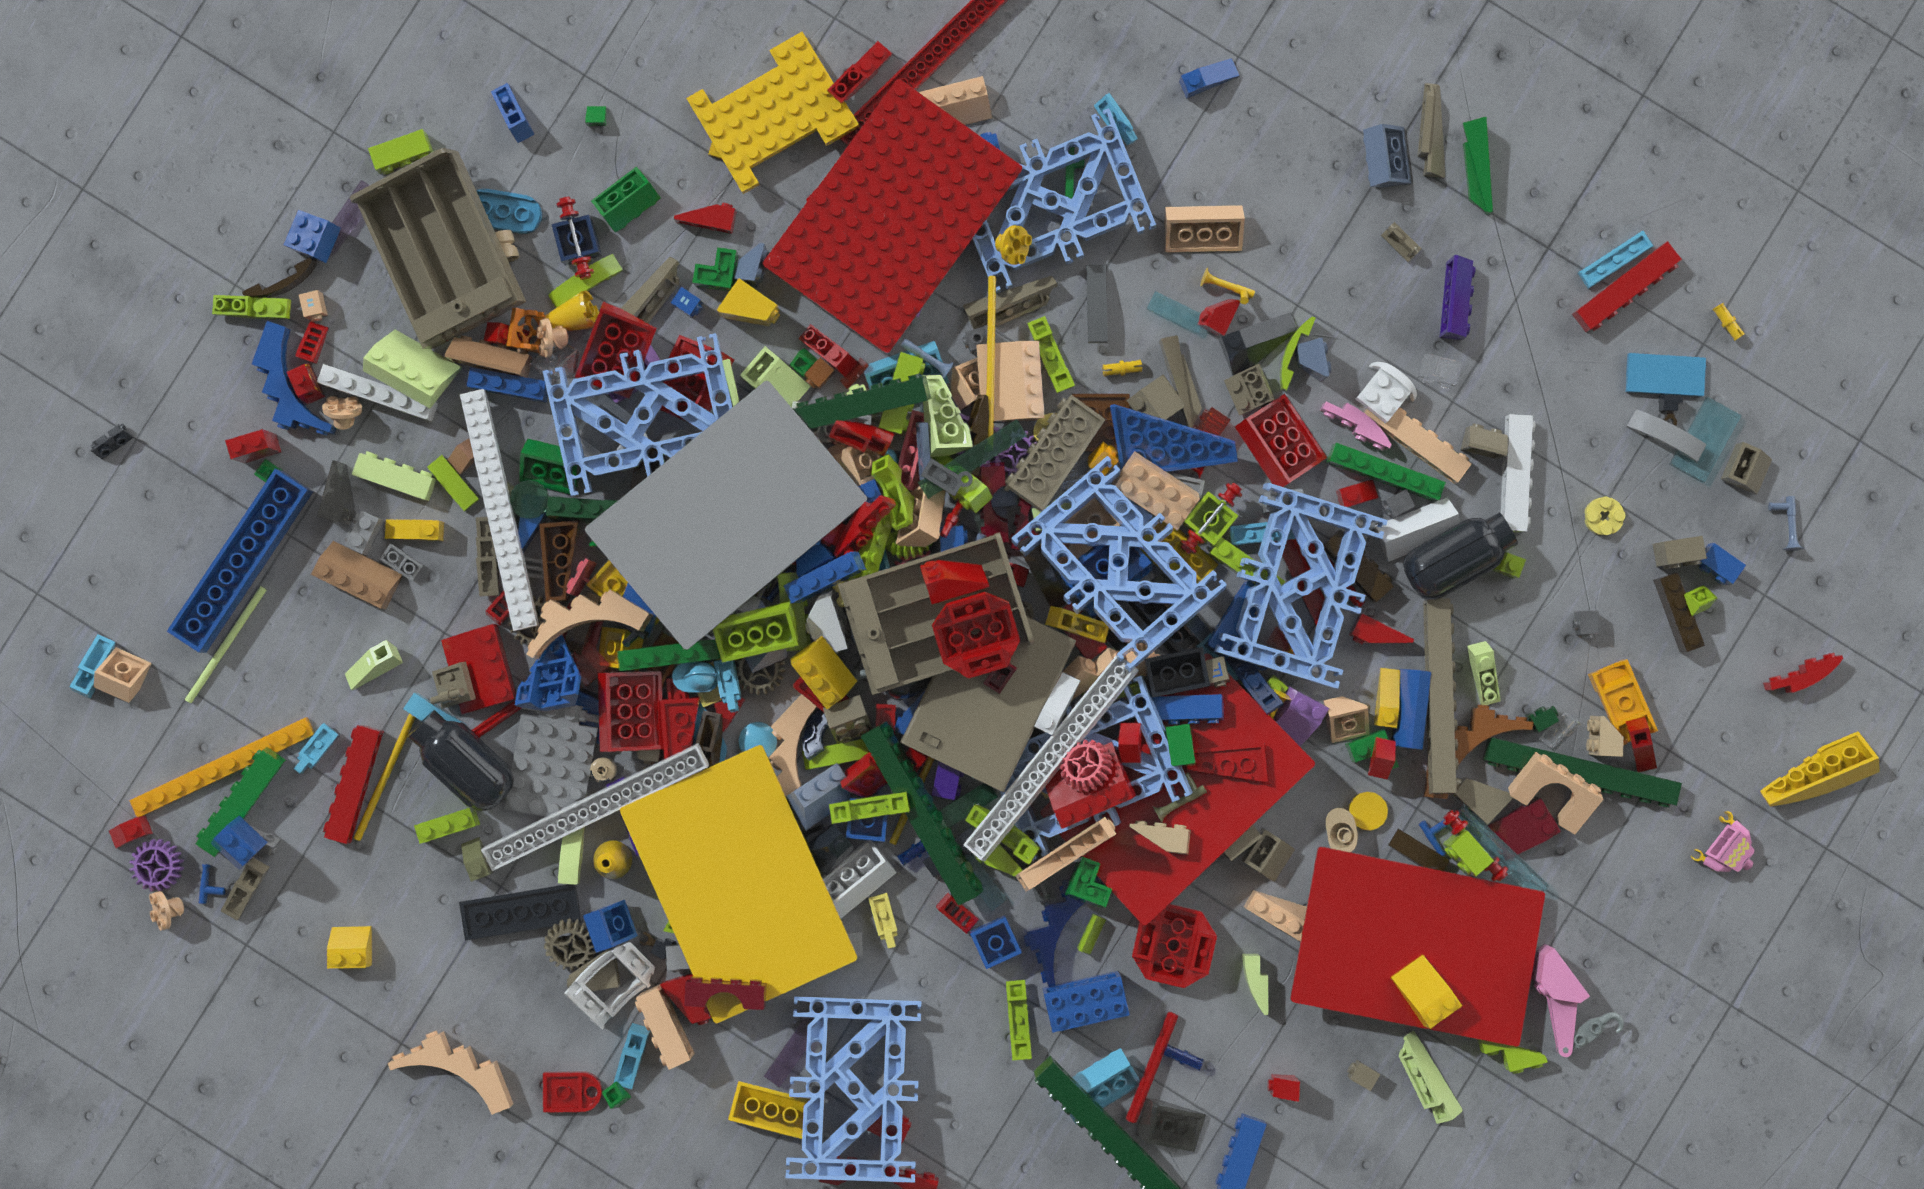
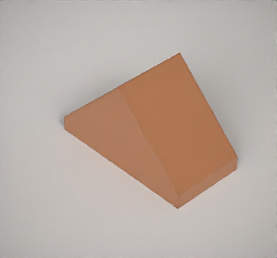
(462, 456)

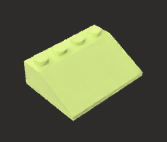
(409, 368)

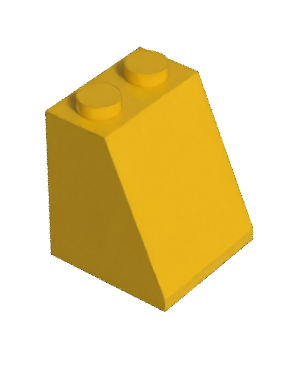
(748, 306)

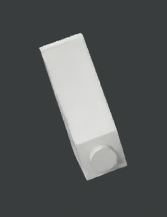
(1057, 704)

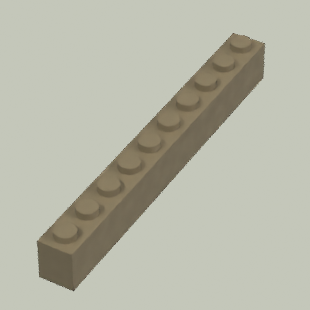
(1441, 705)

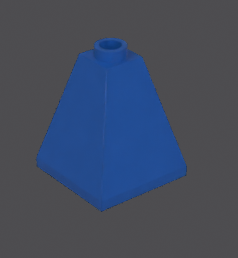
(814, 558)

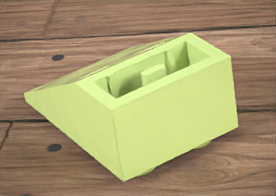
(770, 368)

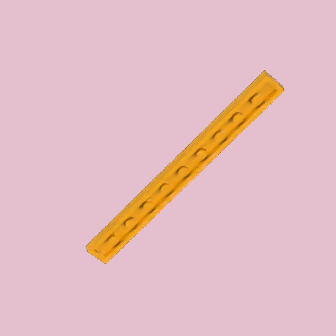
(220, 768)

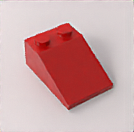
(952, 579)

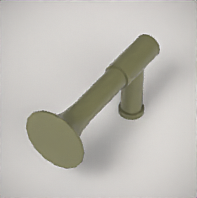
(1197, 792)

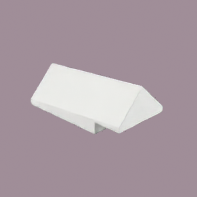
(1416, 527)

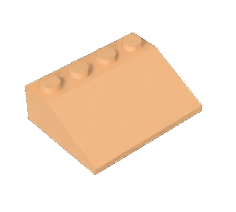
(1016, 380)

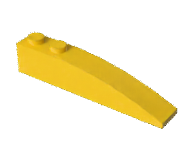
(1826, 771)

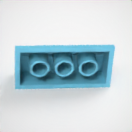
(883, 370)
(1108, 1079)

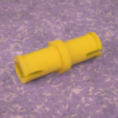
(1728, 321)
(1122, 368)

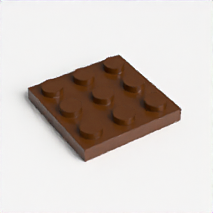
(1101, 405)

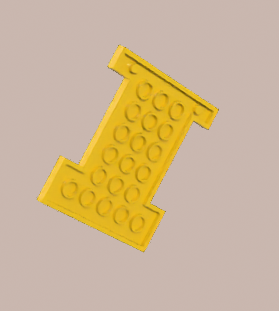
(774, 111)

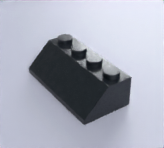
(1186, 637)

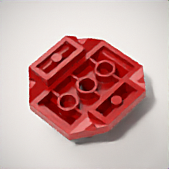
(978, 652)
(1186, 962)

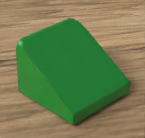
(595, 116)
(803, 362)
(616, 1095)

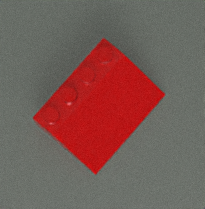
(613, 335)
(693, 386)
(1280, 441)
(486, 665)
(630, 711)
(1076, 806)

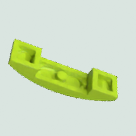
(603, 270)
(1050, 355)
(1285, 374)
(837, 754)
(869, 807)
(1015, 839)
(1018, 1020)

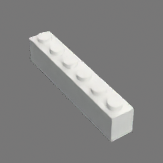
(373, 392)
(1516, 472)

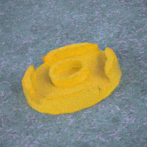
(1368, 810)

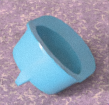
(695, 677)

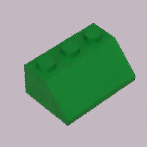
(626, 199)
(545, 465)

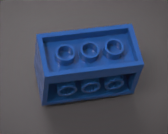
(1098, 559)
(1085, 1001)

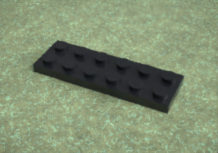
(519, 911)

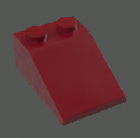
(1526, 826)

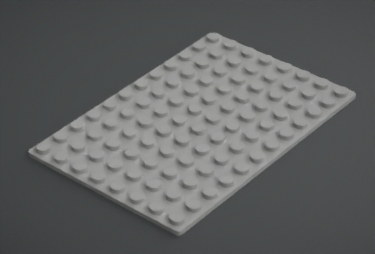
(726, 514)

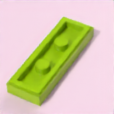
(453, 483)

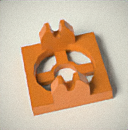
(513, 340)

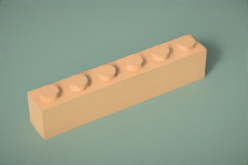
(1424, 445)

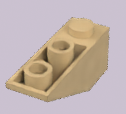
(1170, 839)

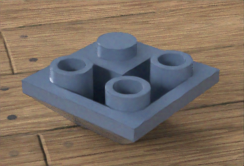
(751, 266)
(1312, 358)

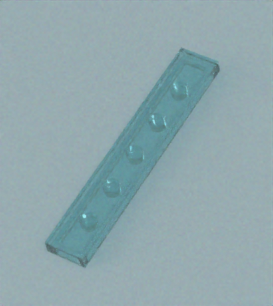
(1495, 847)

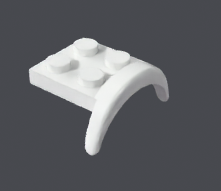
(1386, 391)

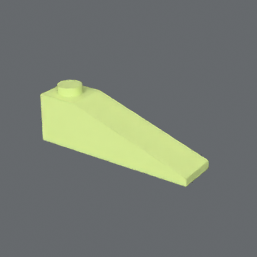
(945, 426)

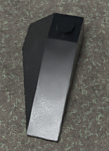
(1251, 344)

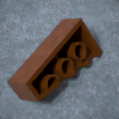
(557, 556)

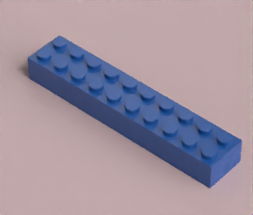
(240, 561)

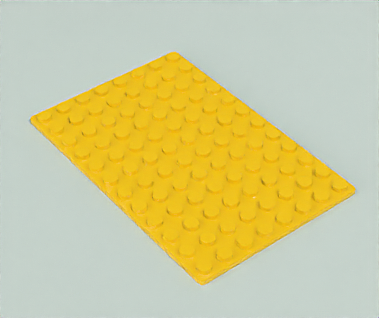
(738, 880)

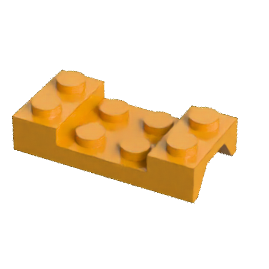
(1621, 696)

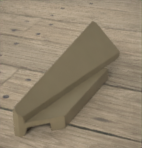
(1431, 132)
(654, 292)
(1011, 302)
(1181, 378)

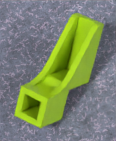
(888, 476)
(1514, 1057)

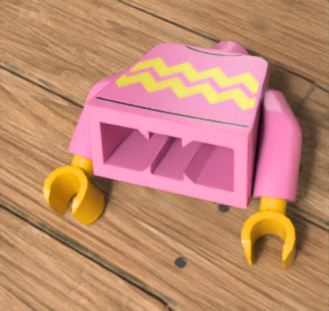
(1730, 849)

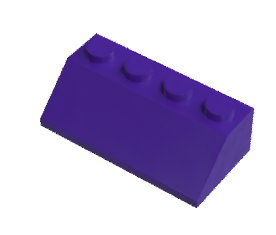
(1457, 298)

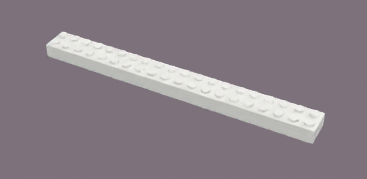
(499, 510)
(1049, 758)
(595, 807)

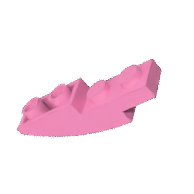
(1365, 427)

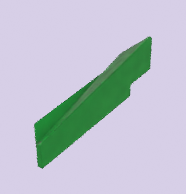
(1478, 164)

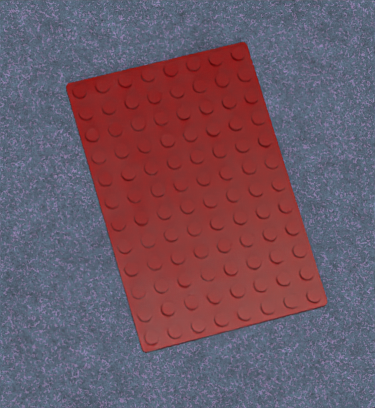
(892, 216)
(1149, 876)
(1381, 914)

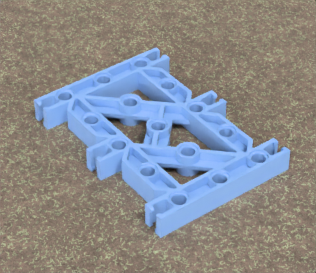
(1075, 209)
(631, 434)
(1119, 538)
(1322, 574)
(1154, 766)
(869, 1106)

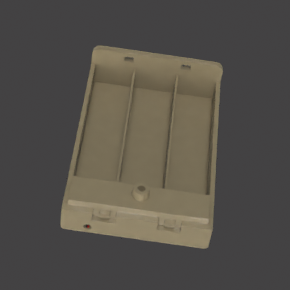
(439, 247)
(895, 614)
(985, 730)

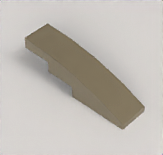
(486, 559)

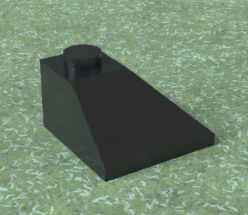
(830, 849)

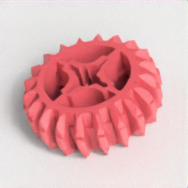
(1091, 774)

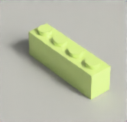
(394, 476)

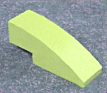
(571, 857)
(1256, 981)

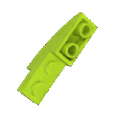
(251, 307)

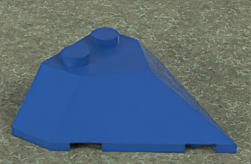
(552, 680)

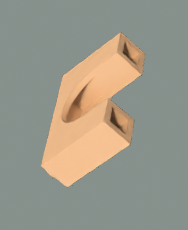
(1541, 772)

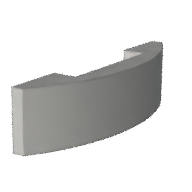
(1667, 433)

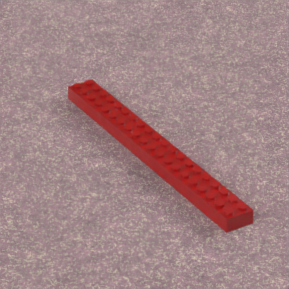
(933, 54)

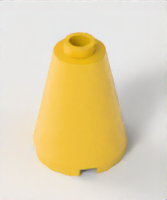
(575, 313)
(618, 856)

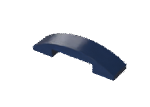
(1255, 684)

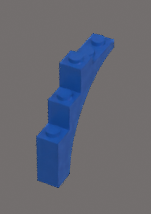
(271, 358)

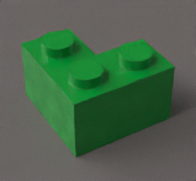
(1363, 747)

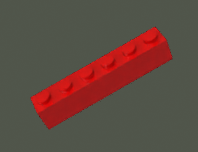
(1627, 286)
(353, 784)

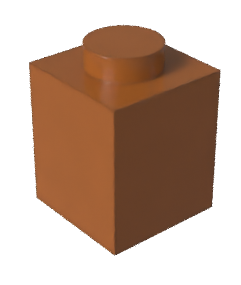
(819, 374)

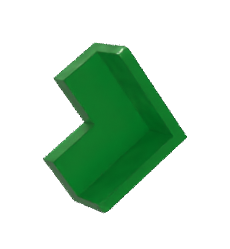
(721, 274)
(1180, 745)
(1083, 886)

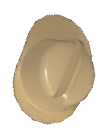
(1341, 830)

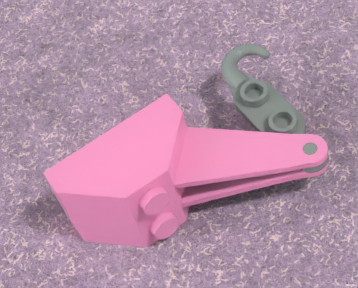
(1563, 993)

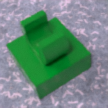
(265, 470)

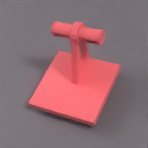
(577, 583)

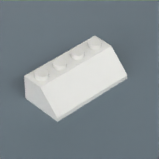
(858, 877)

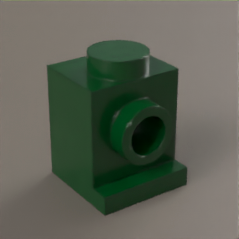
(1543, 718)

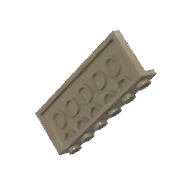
(1054, 453)

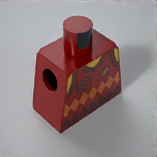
(304, 382)

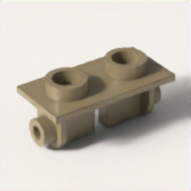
(1401, 242)

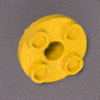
(1014, 244)

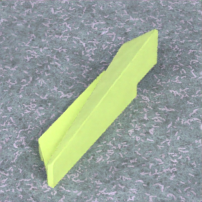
(1427, 1080)

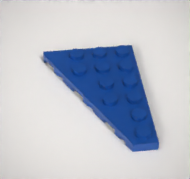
(1167, 443)

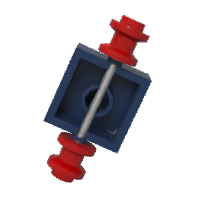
(576, 238)

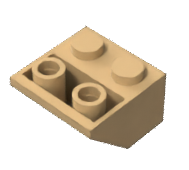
(1603, 738)

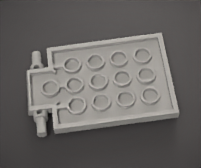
(552, 760)

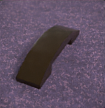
(303, 270)

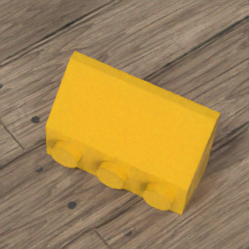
(823, 672)

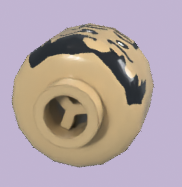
(607, 764)

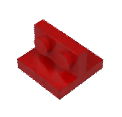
(864, 777)

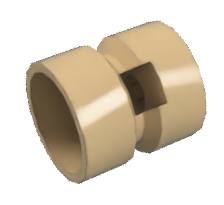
(506, 240)

